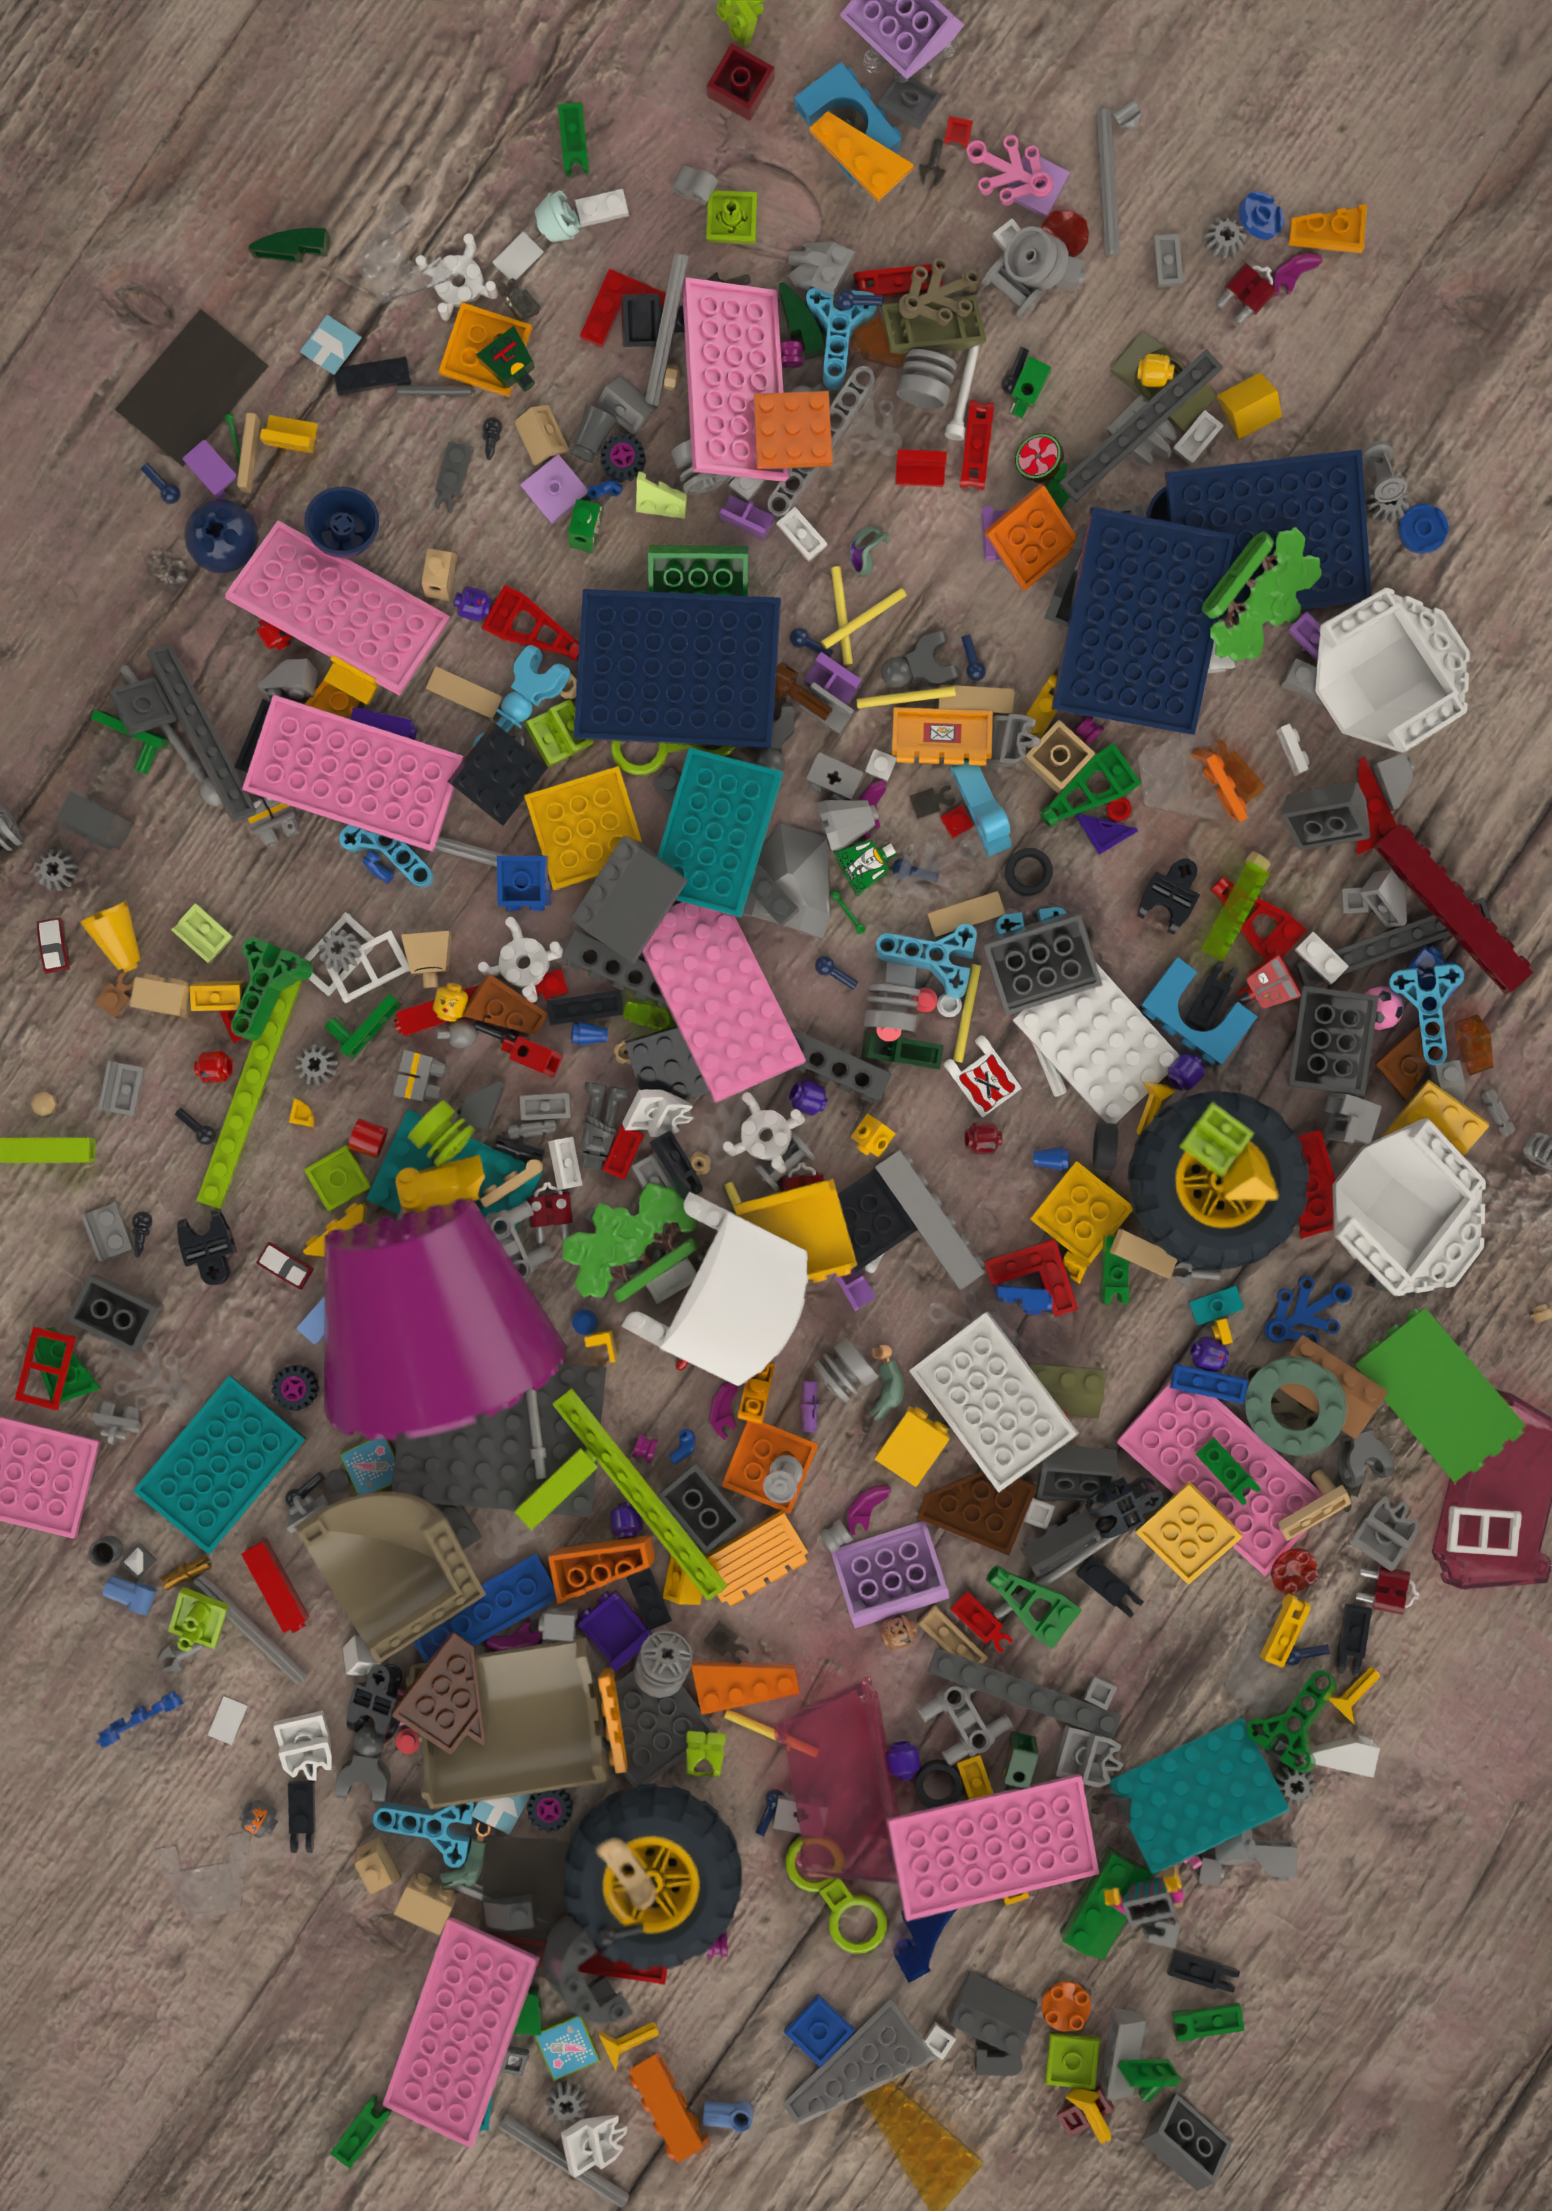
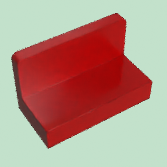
(920, 468)

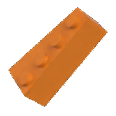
(596, 1564)
(733, 1685)
(668, 2108)

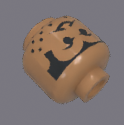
(897, 1632)

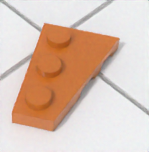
(1215, 774)

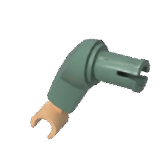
(893, 1383)
(472, 1866)

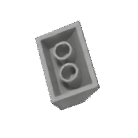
(1123, 2042)

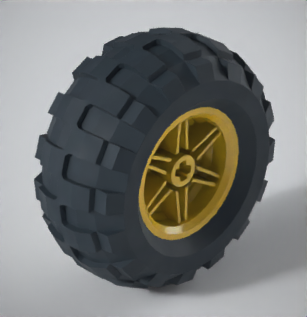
(1194, 1228)
(675, 1828)

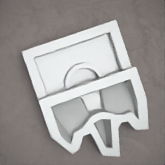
(657, 1112)
(304, 1744)
(593, 2143)

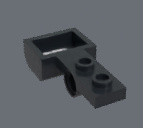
(642, 319)

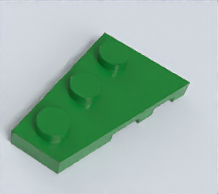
(78, 1378)

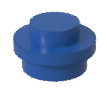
(584, 1322)

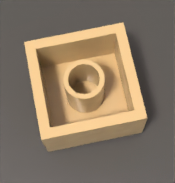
(1058, 756)
(159, 996)
(426, 1903)

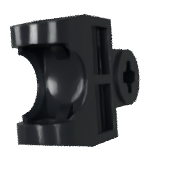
(1172, 893)
(210, 1258)
(1114, 1510)
(376, 1700)

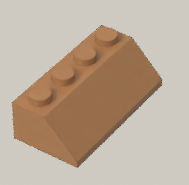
(1361, 1393)

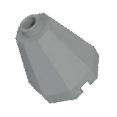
(845, 821)

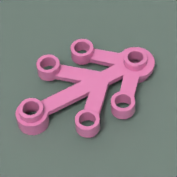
(1012, 172)

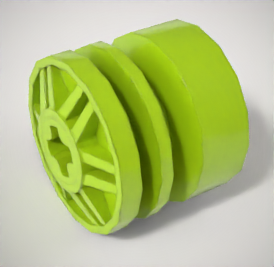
(441, 1133)

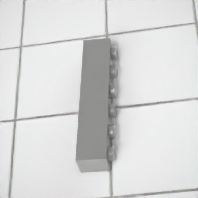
(930, 1220)

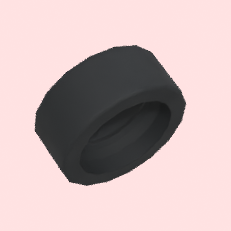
(1028, 853)
(1105, 1146)
(934, 1765)

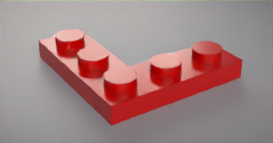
(609, 303)
(1037, 1257)

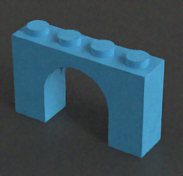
(841, 89)
(1162, 1005)

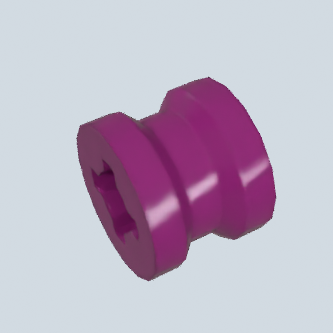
(791, 354)
(1089, 730)
(645, 1448)
(720, 1947)

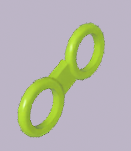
(659, 760)
(838, 1898)

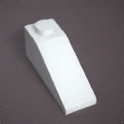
(1348, 1755)

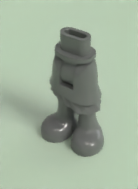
(599, 1134)

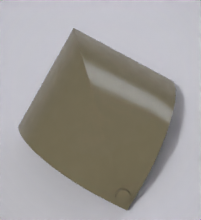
(390, 1566)

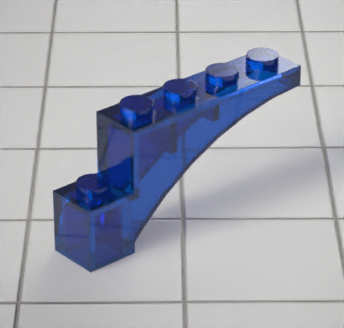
(916, 1953)

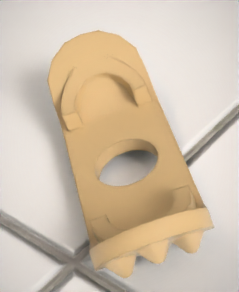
(638, 1885)

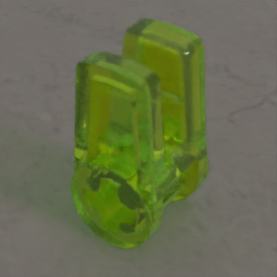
(644, 1015)

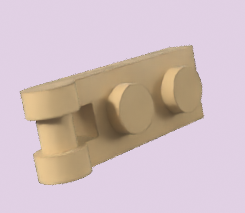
(511, 1183)

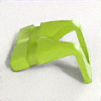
(705, 1747)

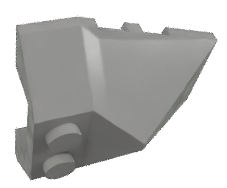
(800, 868)

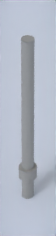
(193, 765)
(538, 1452)
(1054, 1575)

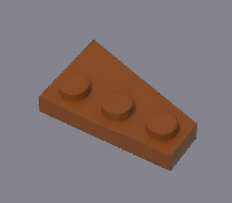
(504, 1007)
(1405, 1061)

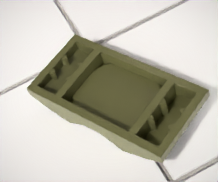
(927, 334)
(1127, 370)

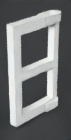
(346, 918)
(375, 981)
(1515, 1524)

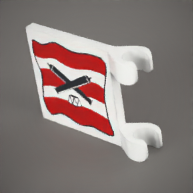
(986, 1080)

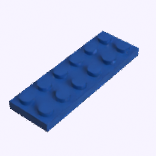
(507, 1600)

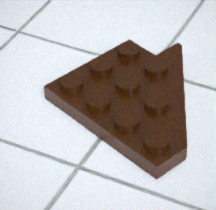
(978, 1511)
(445, 1697)

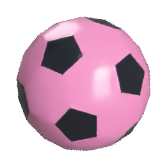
(1389, 1007)

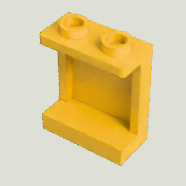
(913, 1445)

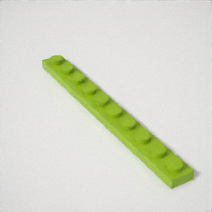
(246, 1101)
(640, 1495)

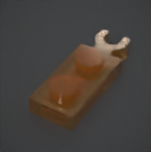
(1246, 781)

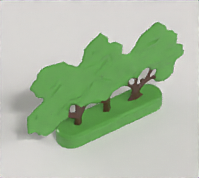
(1271, 593)
(623, 1240)

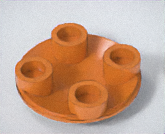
(1066, 2006)

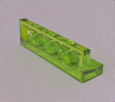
(1235, 911)

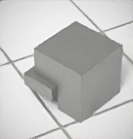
(1350, 1118)

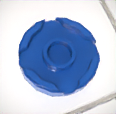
(1261, 215)
(1423, 528)

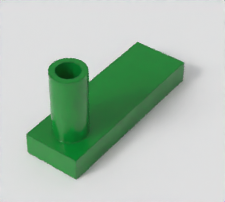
(151, 740)
(356, 1042)
(1149, 2075)

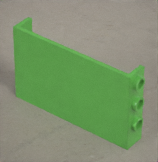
(1440, 1394)

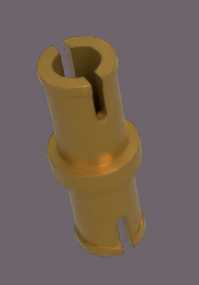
(186, 1572)

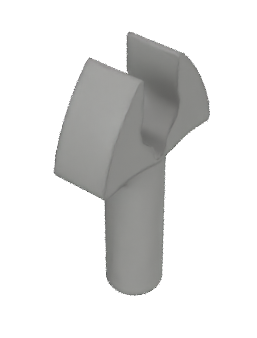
(1196, 1273)
(179, 1655)

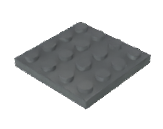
(654, 1728)

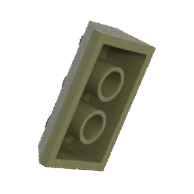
(1073, 1388)

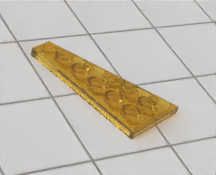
(925, 2148)

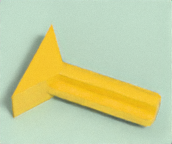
(1157, 1093)
(1355, 1692)
(632, 2039)
(1085, 2101)

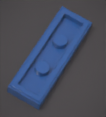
(1209, 1383)

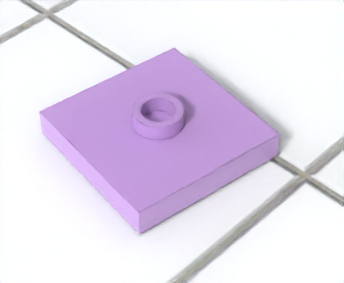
(1042, 205)
(554, 489)

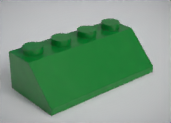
(1093, 1923)

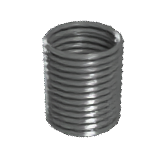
(96, 1558)

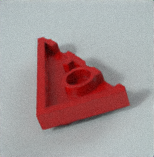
(1379, 814)

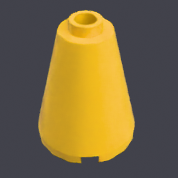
(115, 935)

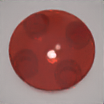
(1069, 228)
(1294, 1571)

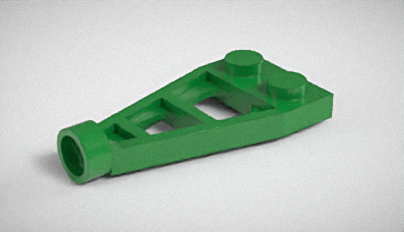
(1116, 772)
(1054, 1621)

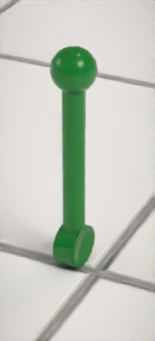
(229, 418)
(860, 928)

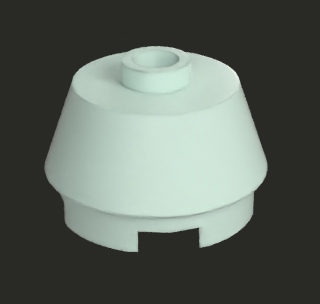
(556, 218)

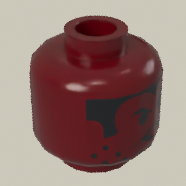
(982, 1138)

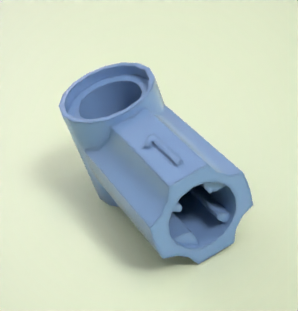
(136, 1596)
(724, 2115)

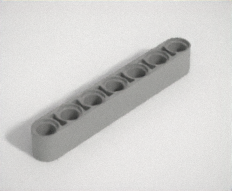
(838, 409)

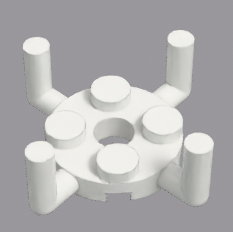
(473, 285)
(520, 948)
(756, 1124)

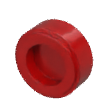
(1118, 809)

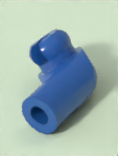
(604, 488)
(376, 869)
(686, 1446)

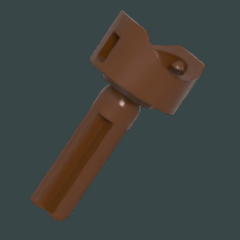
(787, 684)

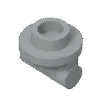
(1127, 115)

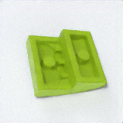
(554, 733)
(1216, 1139)

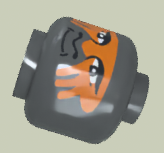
(258, 1818)

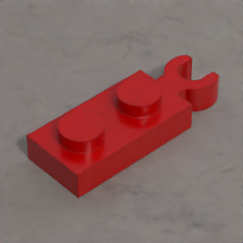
(979, 1620)

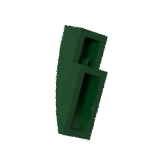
(291, 245)
(801, 322)
(902, 1051)

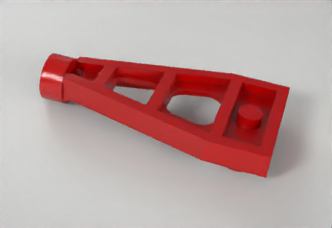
(504, 613)
(1281, 938)

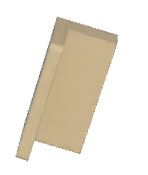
(541, 434)

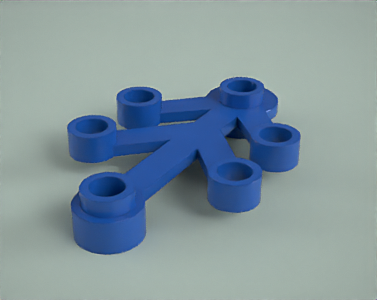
(1304, 1314)
(111, 1734)

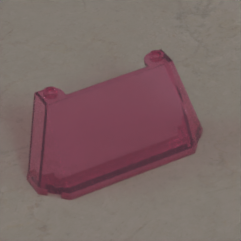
(1510, 1481)
(842, 1785)

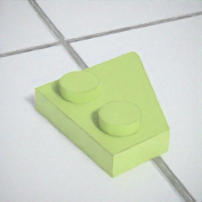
(659, 498)

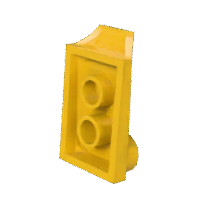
(440, 1184)

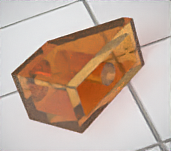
(873, 345)
(1474, 1044)

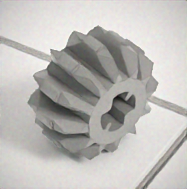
(1233, 235)
(1388, 512)
(64, 868)
(349, 950)
(325, 1065)
(1539, 1150)
(1295, 1793)
(562, 2095)

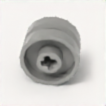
(1036, 258)

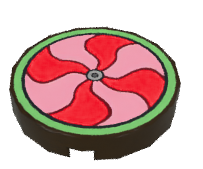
(1039, 457)

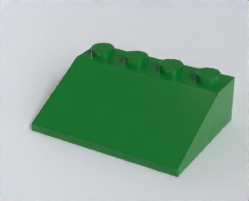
(698, 569)

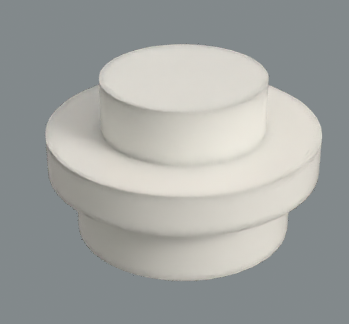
(947, 1006)

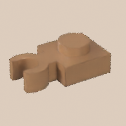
(114, 997)

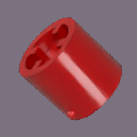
(368, 1138)

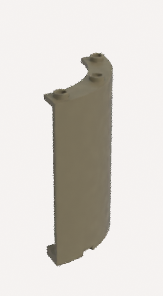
(538, 1728)

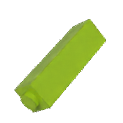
(47, 1150)
(556, 1488)

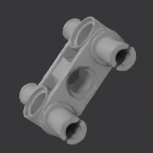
(510, 1241)
(965, 1720)

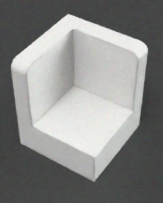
(358, 1657)

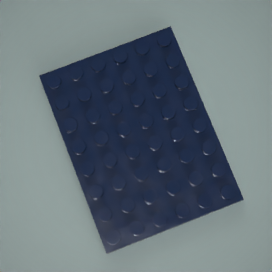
(1311, 492)
(1137, 622)
(677, 668)

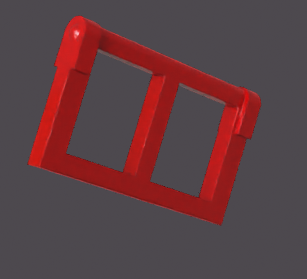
(28, 1363)

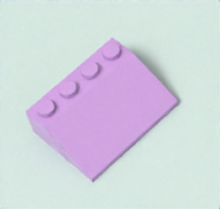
(904, 30)
(890, 1574)

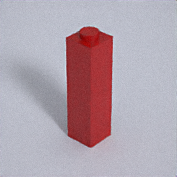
(423, 1017)
(276, 1586)

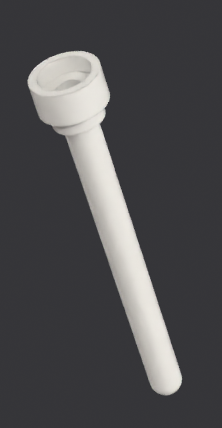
(956, 428)

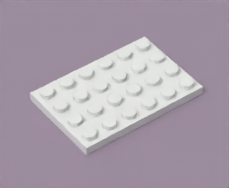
(1100, 1046)
(993, 1401)

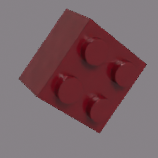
(740, 82)

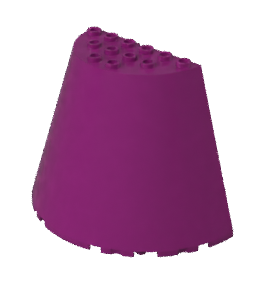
(428, 1325)

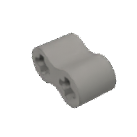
(694, 184)

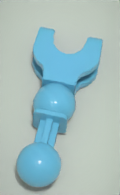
(529, 688)

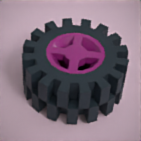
(619, 449)
(288, 1393)
(544, 1815)

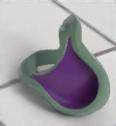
(859, 556)

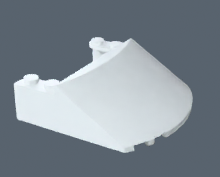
(739, 1301)

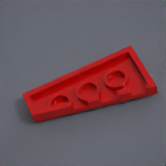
(1318, 1212)

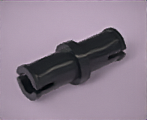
(518, 1149)

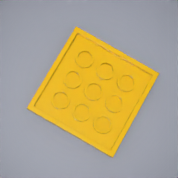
(581, 825)

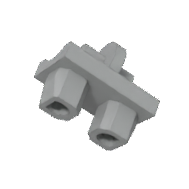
(107, 1418)
(304, 1509)

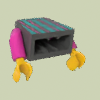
(1148, 1899)

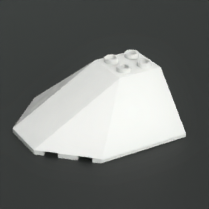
(1392, 671)
(1411, 1209)

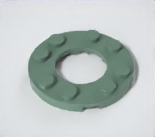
(1306, 1373)

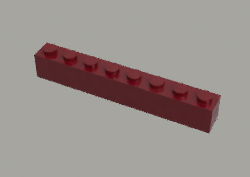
(1453, 908)

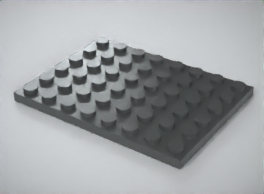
(491, 1459)

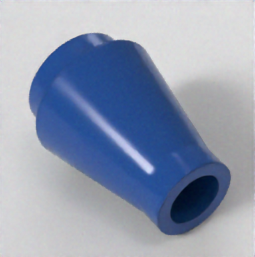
(588, 1034)
(1052, 1158)

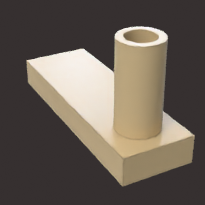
(1331, 1502)

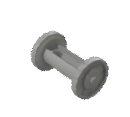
(1011, 287)
(1389, 485)
(791, 1157)
(782, 1480)

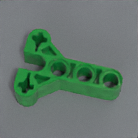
(280, 977)
(1298, 1740)

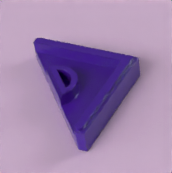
(1104, 833)

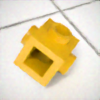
(872, 1136)

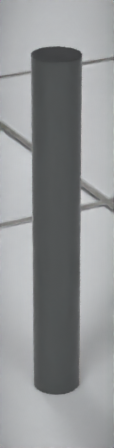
(434, 389)

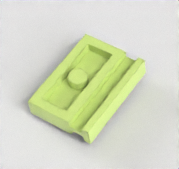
(202, 933)

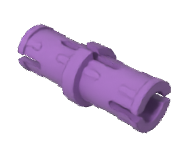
(809, 1406)

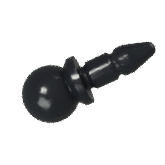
(492, 428)
(142, 1222)

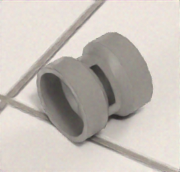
(836, 1536)

